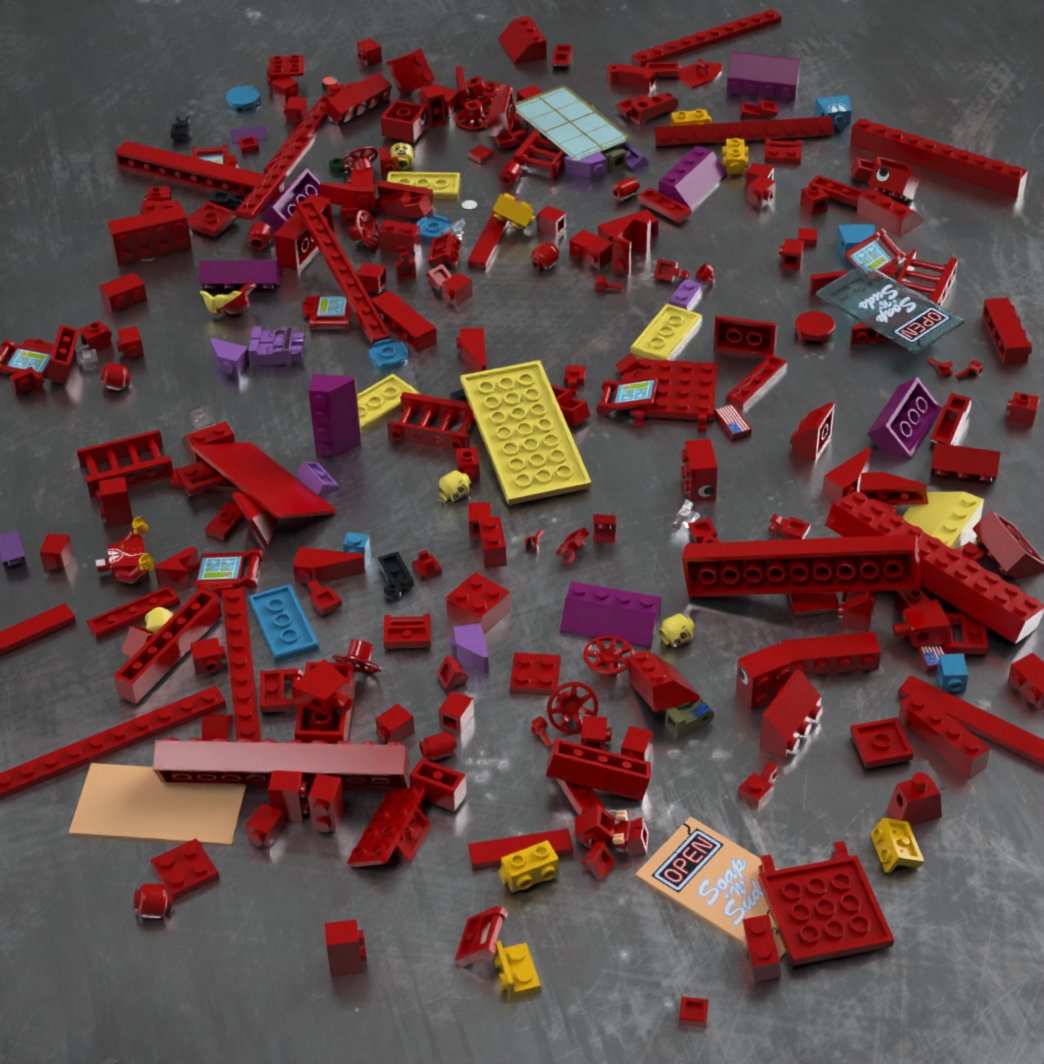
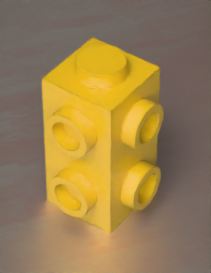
(690, 117)
(735, 156)
(517, 213)
(529, 866)

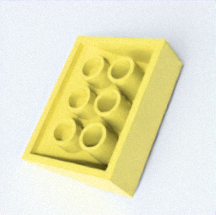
(947, 516)

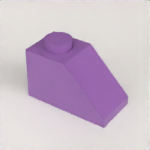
(588, 167)
(230, 357)
(11, 548)
(470, 646)

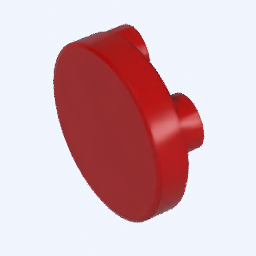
(814, 326)

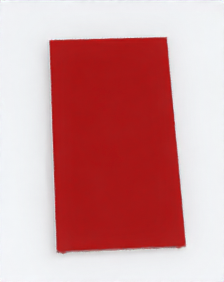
(263, 480)

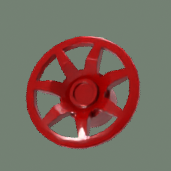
(479, 88)
(473, 113)
(359, 162)
(363, 231)
(360, 654)
(608, 660)
(570, 706)

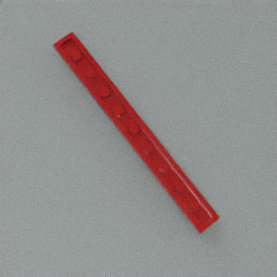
(707, 38)
(743, 130)
(343, 271)
(241, 665)
(110, 741)

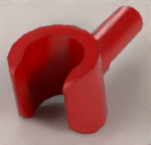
(601, 284)
(974, 367)
(944, 368)
(529, 541)
(538, 727)

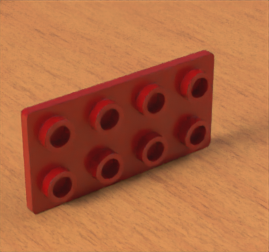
(394, 826)

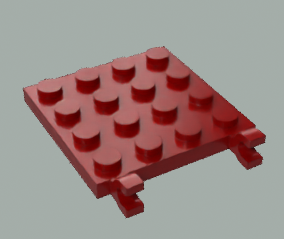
(682, 391)
(824, 908)

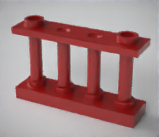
(530, 148)
(942, 282)
(429, 408)
(135, 474)

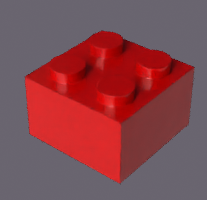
(478, 602)

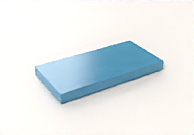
(283, 623)

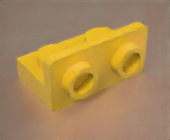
(896, 844)
(517, 970)

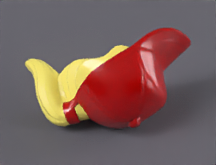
(230, 304)

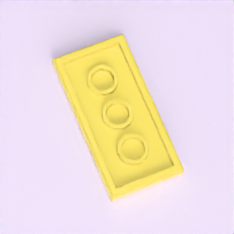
(443, 184)
(666, 333)
(381, 400)

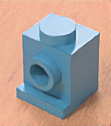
(357, 544)

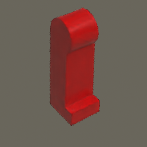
(632, 76)
(652, 106)

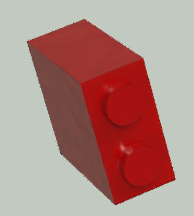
(410, 71)

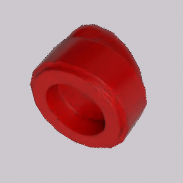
(705, 274)

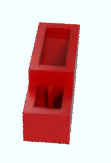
(863, 168)
(404, 205)
(572, 409)
(951, 419)

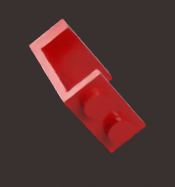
(631, 237)

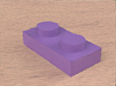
(686, 294)

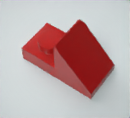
(604, 528)
(177, 568)

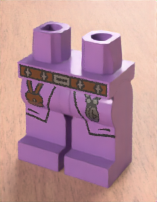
(275, 347)

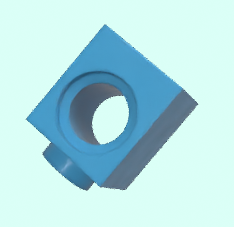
(952, 672)

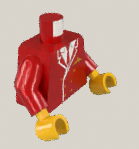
(128, 557)

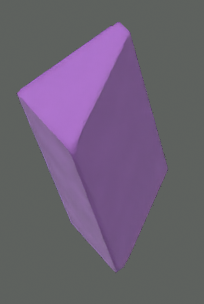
(244, 132)
(634, 158)
(316, 478)

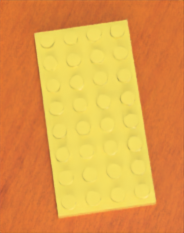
(525, 432)

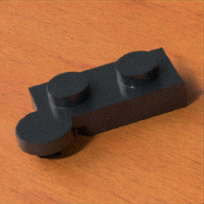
(395, 574)

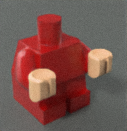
(630, 836)

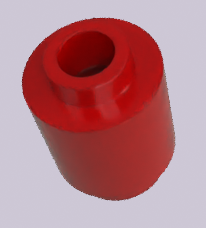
(510, 174)
(625, 188)
(438, 746)

